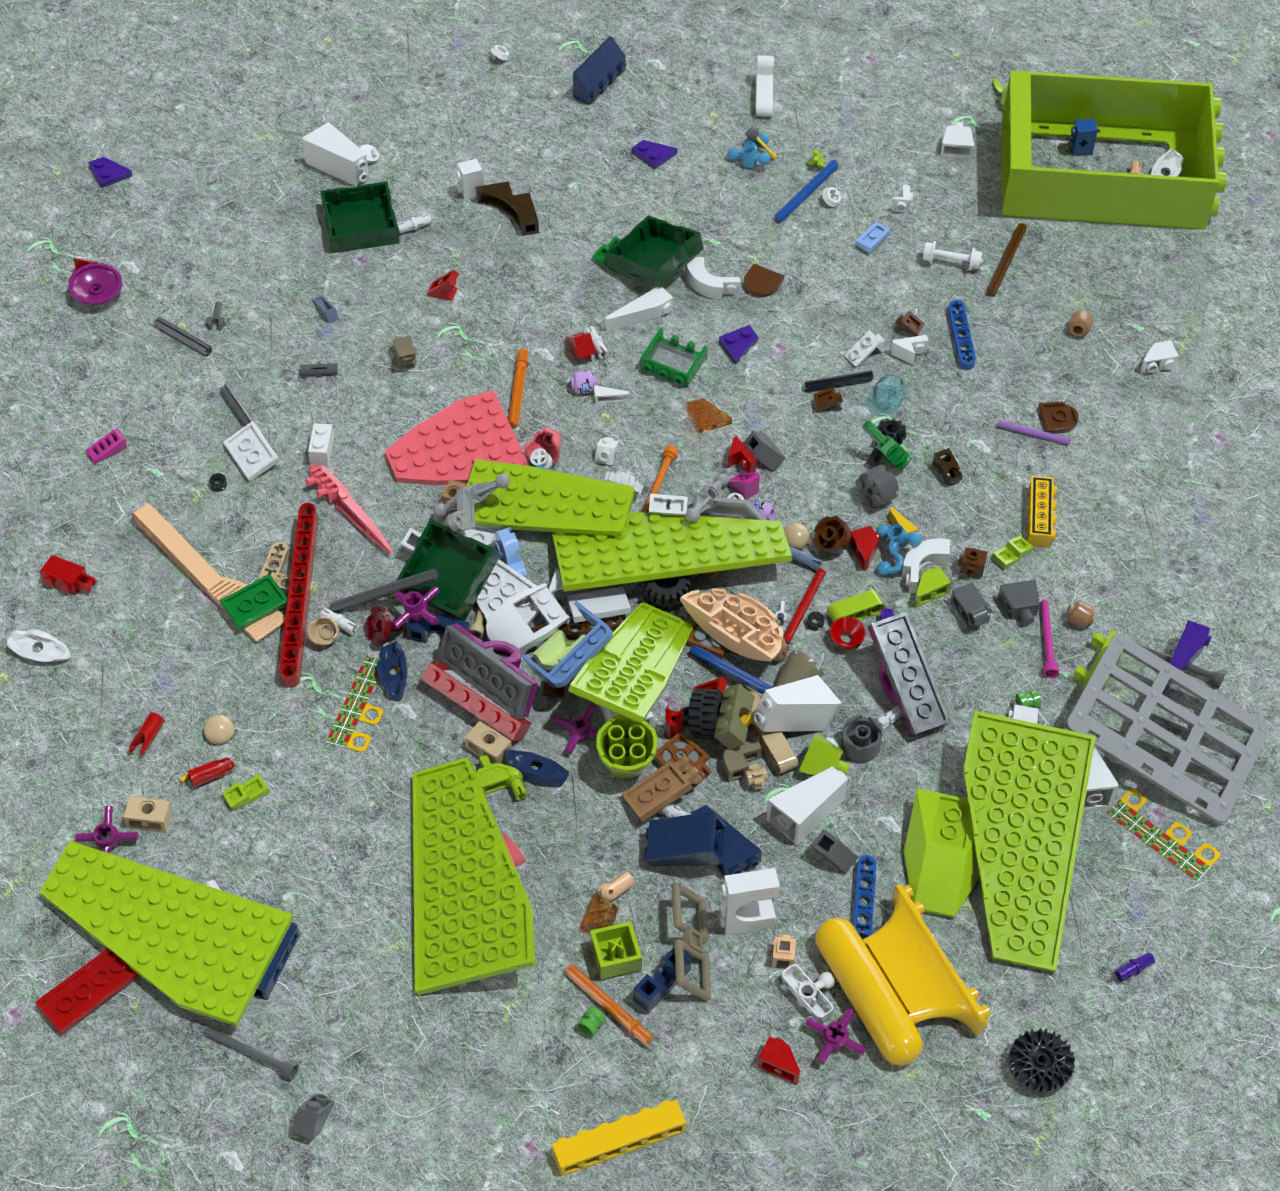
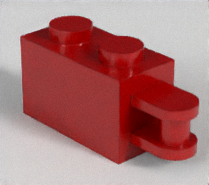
(66, 576)

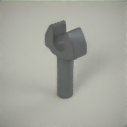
(216, 317)

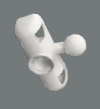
(817, 999)

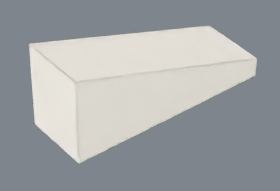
(609, 395)

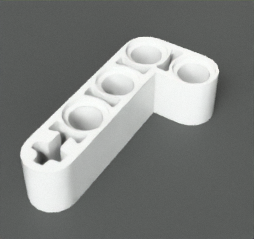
(764, 86)

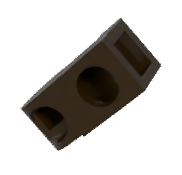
(947, 466)

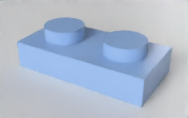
(873, 237)

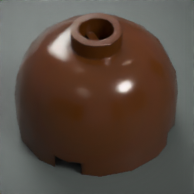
(832, 535)

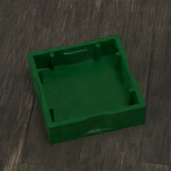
(359, 217)
(654, 251)
(461, 568)

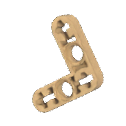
(276, 573)

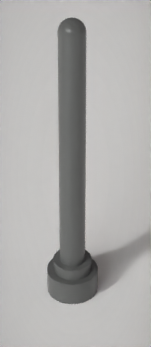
(1215, 676)
(287, 1068)

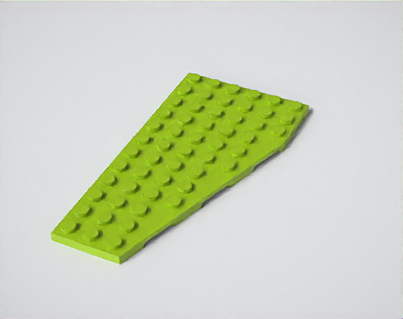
(667, 548)
(1026, 818)
(467, 891)
(175, 933)

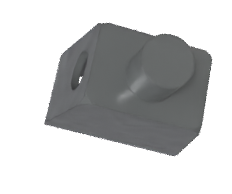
(1020, 600)

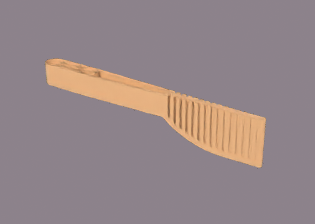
(197, 568)

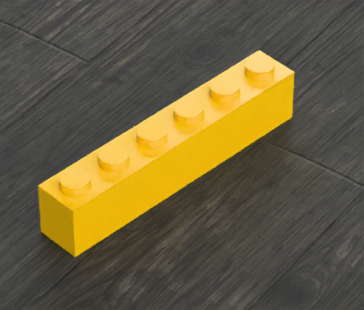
(618, 1137)

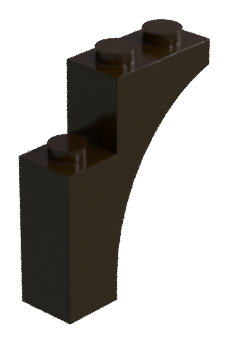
(518, 206)

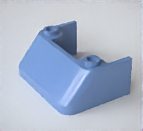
(579, 655)

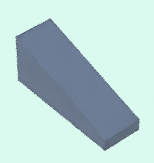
(326, 308)

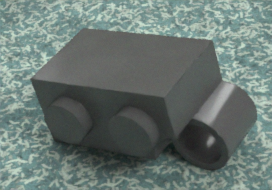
(971, 605)

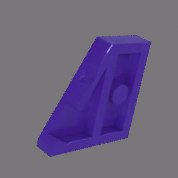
(654, 153)
(108, 171)
(738, 342)

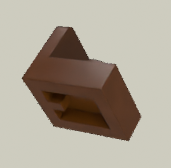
(909, 323)
(827, 399)

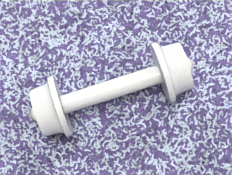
(930, 251)

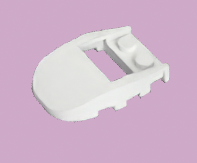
(509, 626)

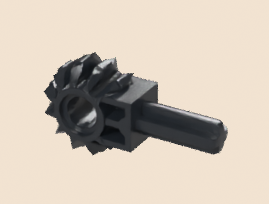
(893, 429)

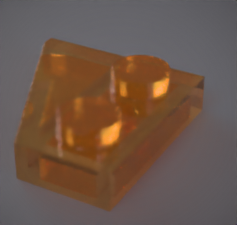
(707, 416)
(599, 914)

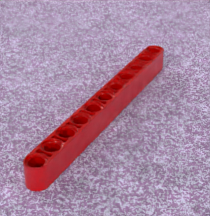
(301, 567)

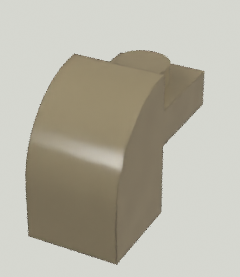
(404, 351)
(737, 758)

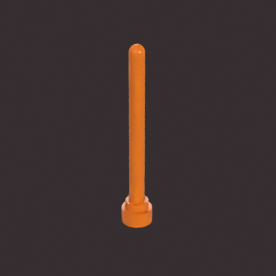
(669, 454)

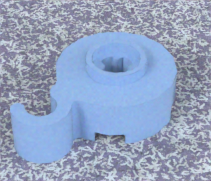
(507, 546)

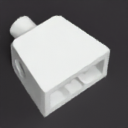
(958, 141)

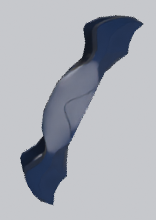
(393, 656)
(549, 774)

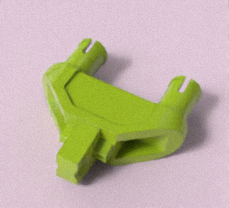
(499, 776)

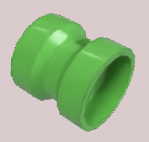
(1030, 699)
(592, 1020)

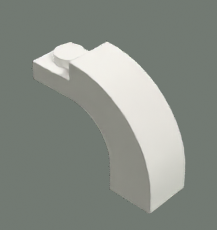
(707, 284)
(927, 553)

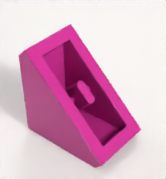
(745, 484)

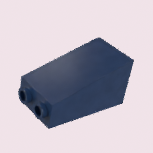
(686, 840)

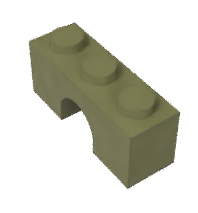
(729, 727)

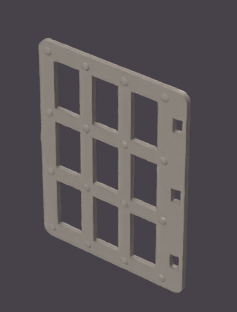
(1133, 757)

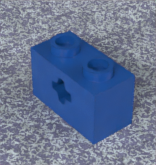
(1083, 137)

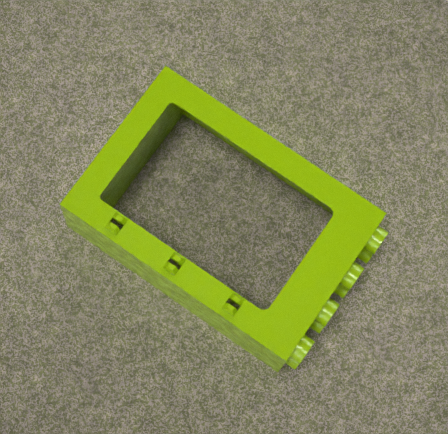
(1123, 110)

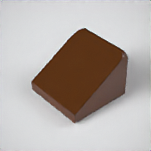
(553, 692)

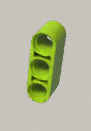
(858, 606)

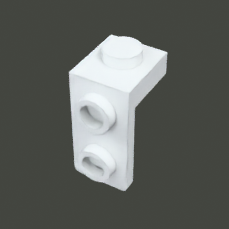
(865, 347)

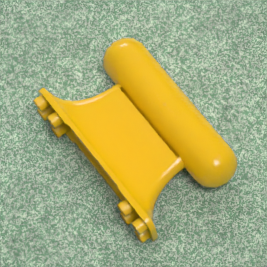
(898, 978)

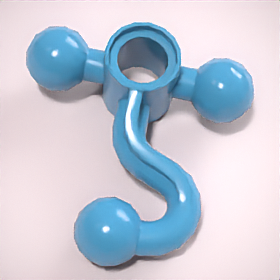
(749, 151)
(899, 538)

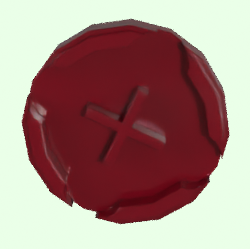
(379, 626)

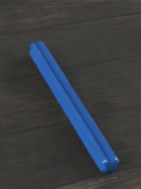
(811, 186)
(729, 669)

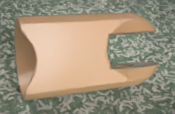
(616, 886)

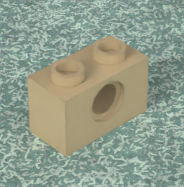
(477, 741)
(136, 817)

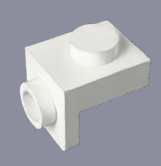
(902, 203)
(606, 451)

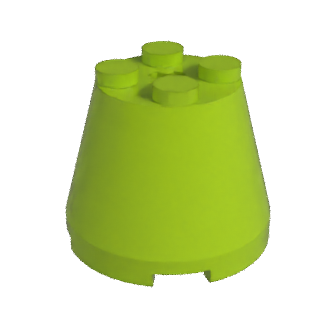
(626, 737)

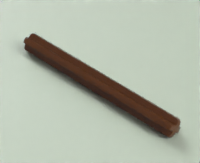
(1006, 259)

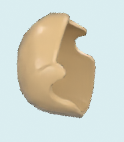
(797, 535)
(323, 631)
(218, 729)

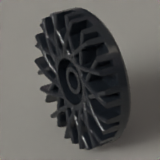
(1055, 1059)

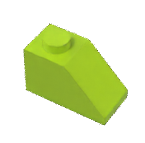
(932, 586)

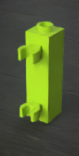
(1098, 641)

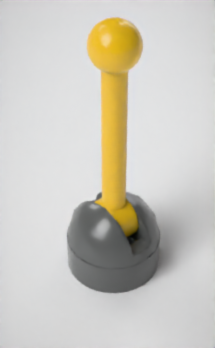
(753, 134)

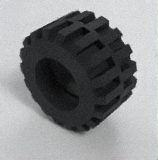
(665, 598)
(704, 712)

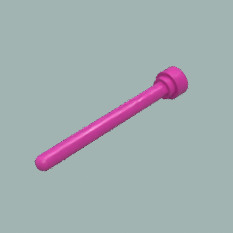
(1050, 669)

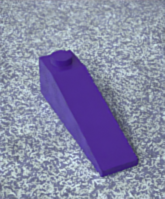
(1189, 647)

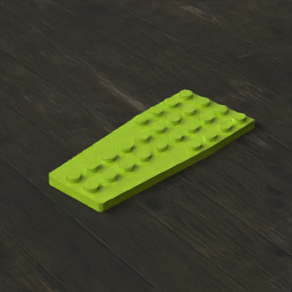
(551, 501)
(635, 663)

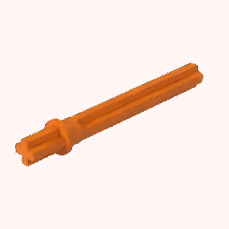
(518, 387)
(634, 1027)

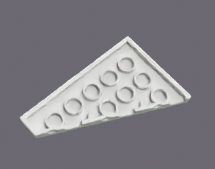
(503, 585)

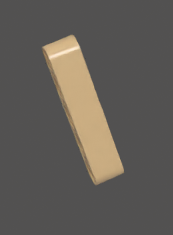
(774, 744)

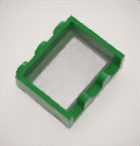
(673, 360)

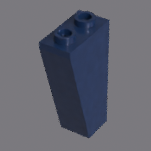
(739, 851)
(278, 962)

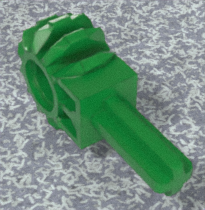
(888, 447)

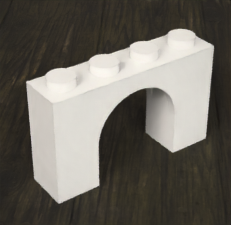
(737, 891)

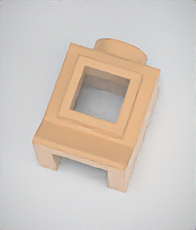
(784, 949)

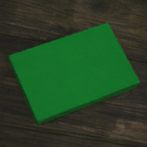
(254, 602)

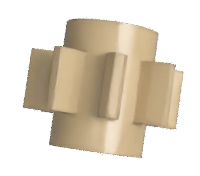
(756, 776)

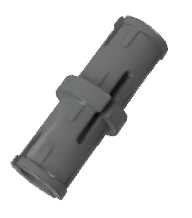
(328, 368)

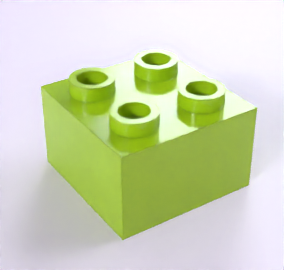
(616, 950)

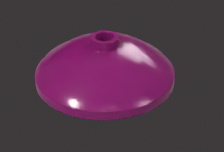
(95, 284)

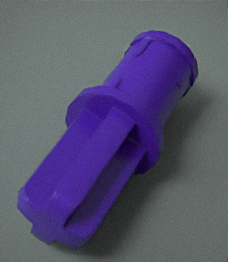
(1134, 966)

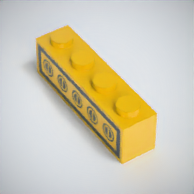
(1041, 511)

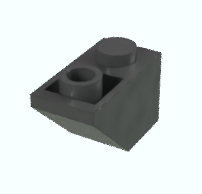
(764, 450)
(834, 851)
(312, 1116)

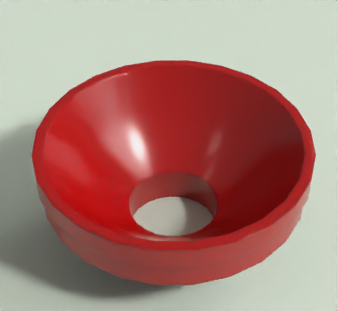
(848, 626)

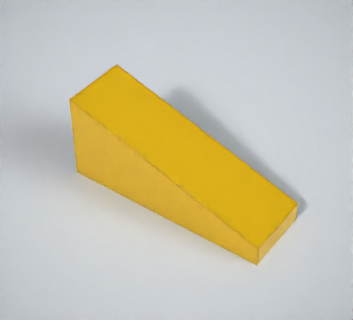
(897, 518)

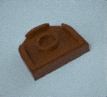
(762, 281)
(1058, 417)

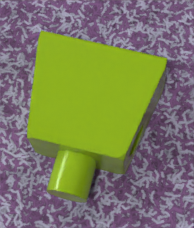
(822, 756)

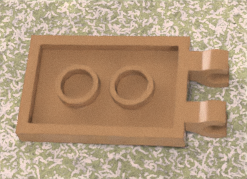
(661, 788)

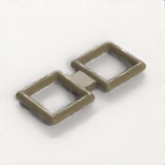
(691, 943)

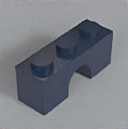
(423, 629)
(655, 988)

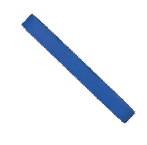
(958, 340)
(865, 892)

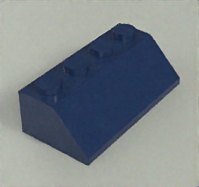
(598, 71)

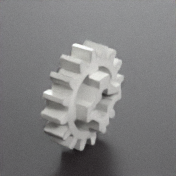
(623, 478)

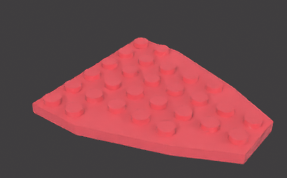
(452, 440)

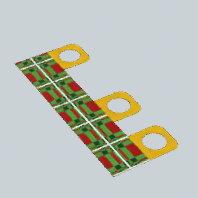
(355, 708)
(1162, 842)

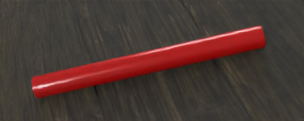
(804, 605)

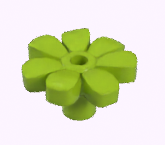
(817, 159)

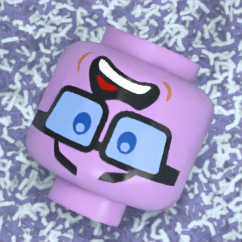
(583, 382)
(765, 508)

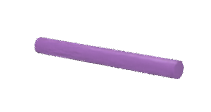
(1033, 432)

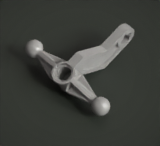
(709, 500)
(465, 501)

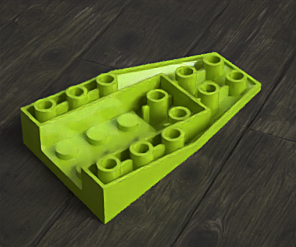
(940, 852)

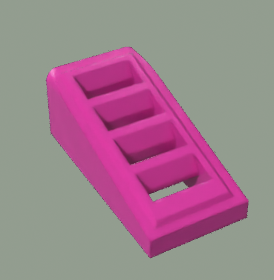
(117, 443)

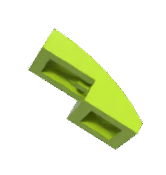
(1012, 553)
(243, 794)

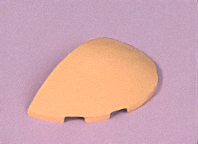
(736, 622)

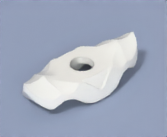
(1169, 161)
(24, 641)

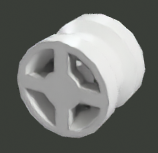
(538, 455)

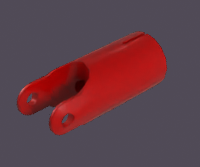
(673, 722)
(147, 732)
(209, 771)

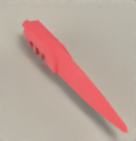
(331, 487)

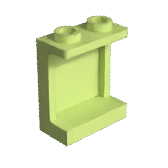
(554, 650)

